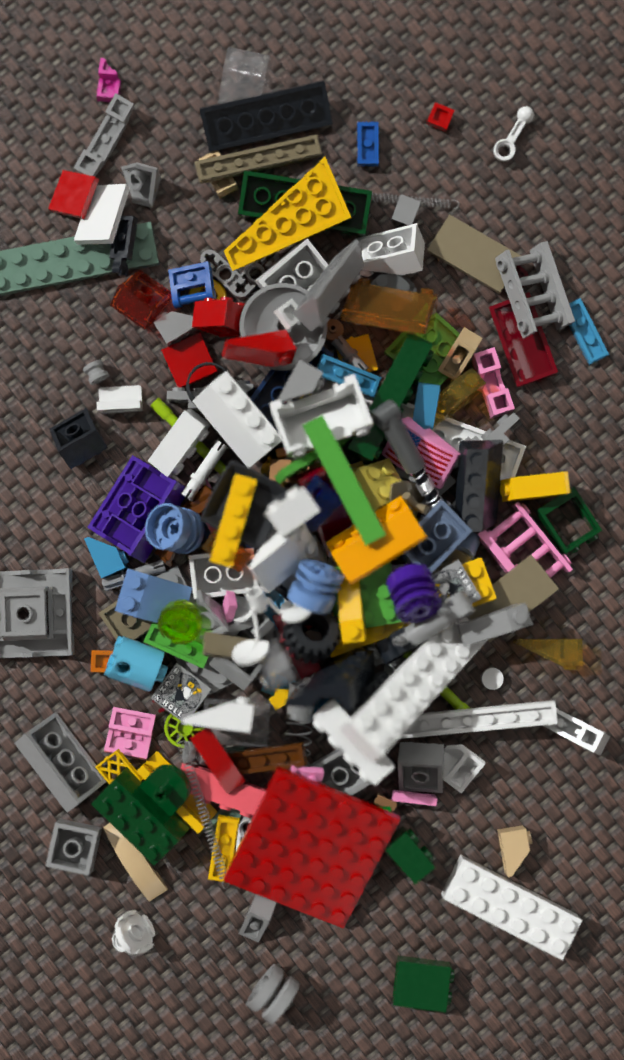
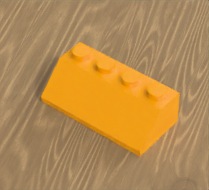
(360, 560)

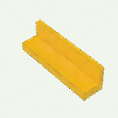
(188, 810)

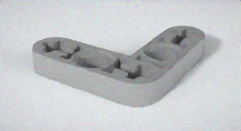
(236, 278)

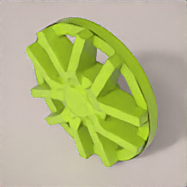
(184, 729)

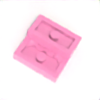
(130, 732)

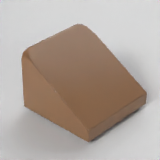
(384, 801)

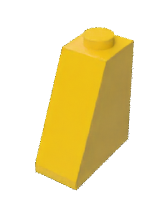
(535, 486)

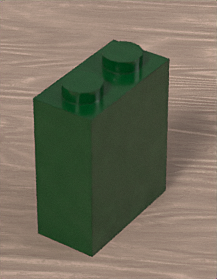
(422, 984)

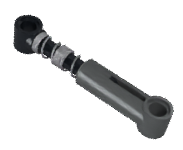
(388, 419)

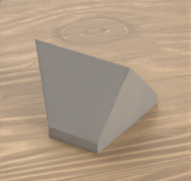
(142, 182)
(212, 615)

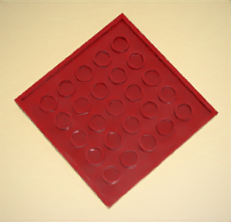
(311, 847)

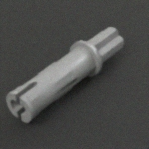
(117, 580)

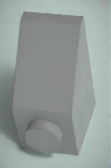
(174, 326)
(257, 918)

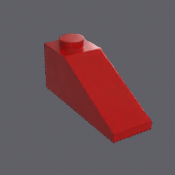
(263, 349)

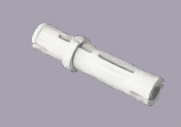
(204, 470)

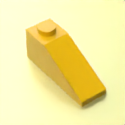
(351, 612)

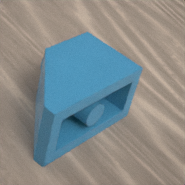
(107, 558)

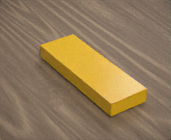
(226, 837)

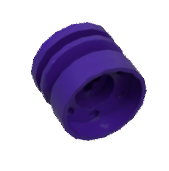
(413, 593)

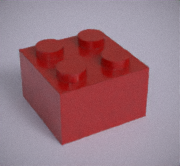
(218, 316)

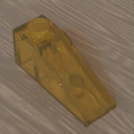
(458, 394)
(558, 651)

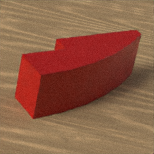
(217, 759)

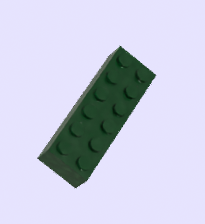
(263, 190)
(396, 387)

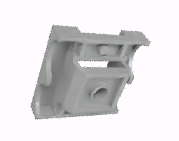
(30, 636)

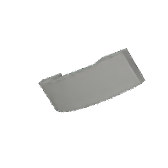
(106, 137)

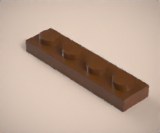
(269, 758)

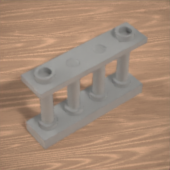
(551, 284)

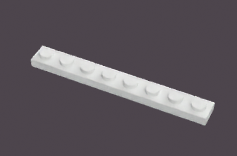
(482, 719)

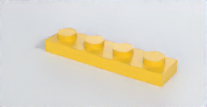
(233, 520)

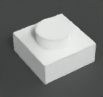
(285, 314)

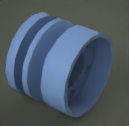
(174, 529)
(315, 586)

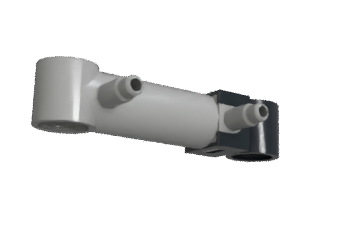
(409, 637)

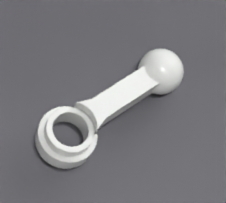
(524, 116)

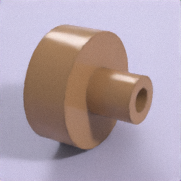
(338, 329)

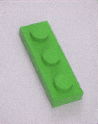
(189, 652)

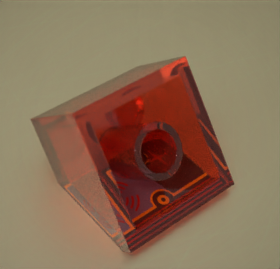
(141, 299)

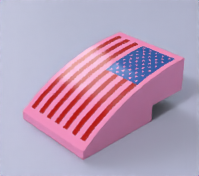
(436, 452)

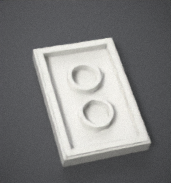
(103, 215)

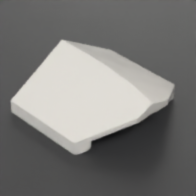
(460, 766)

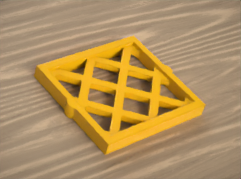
(108, 777)

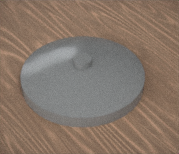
(259, 318)

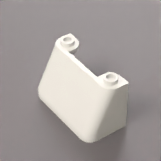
(340, 406)

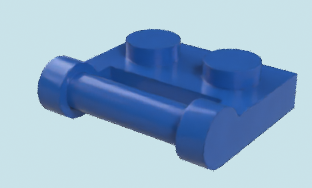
(189, 278)

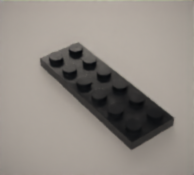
(266, 116)

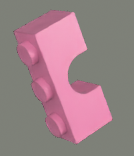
(494, 392)

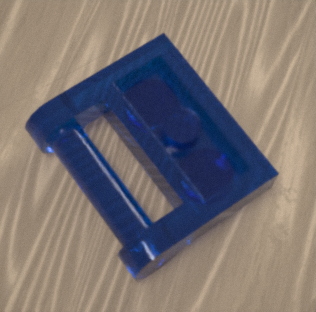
(326, 500)

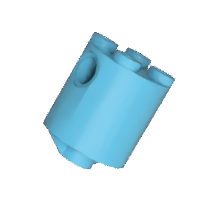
(135, 664)

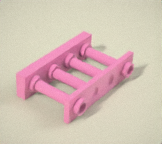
(502, 554)

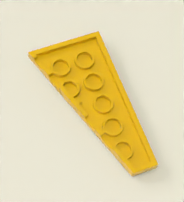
(299, 214)

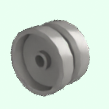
(272, 994)

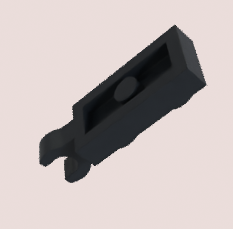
(123, 244)

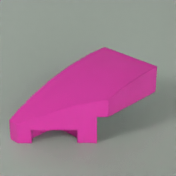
(108, 82)

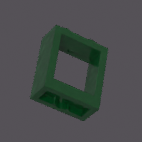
(574, 546)

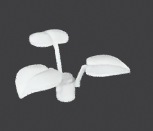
(254, 603)

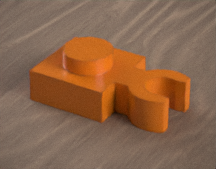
(99, 660)

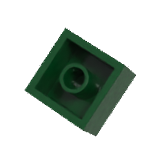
(409, 855)

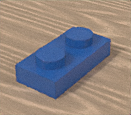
(367, 144)

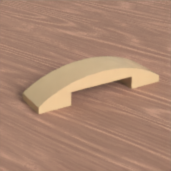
(136, 864)

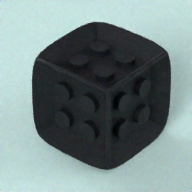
(257, 524)

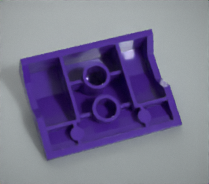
(129, 503)

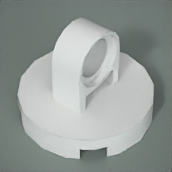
(133, 933)

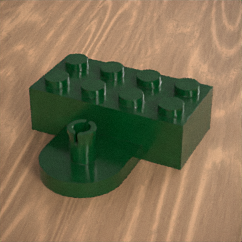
(147, 809)

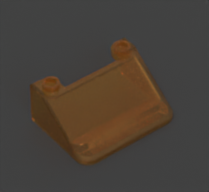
(390, 307)

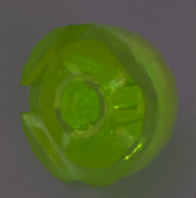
(180, 621)

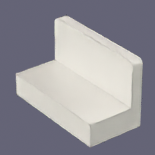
(120, 399)

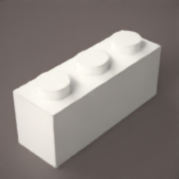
(180, 443)

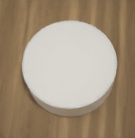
(492, 678)

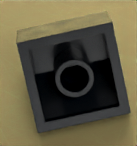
(78, 438)

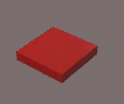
(73, 194)
(185, 356)

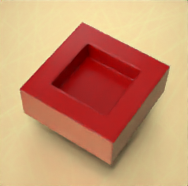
(440, 117)

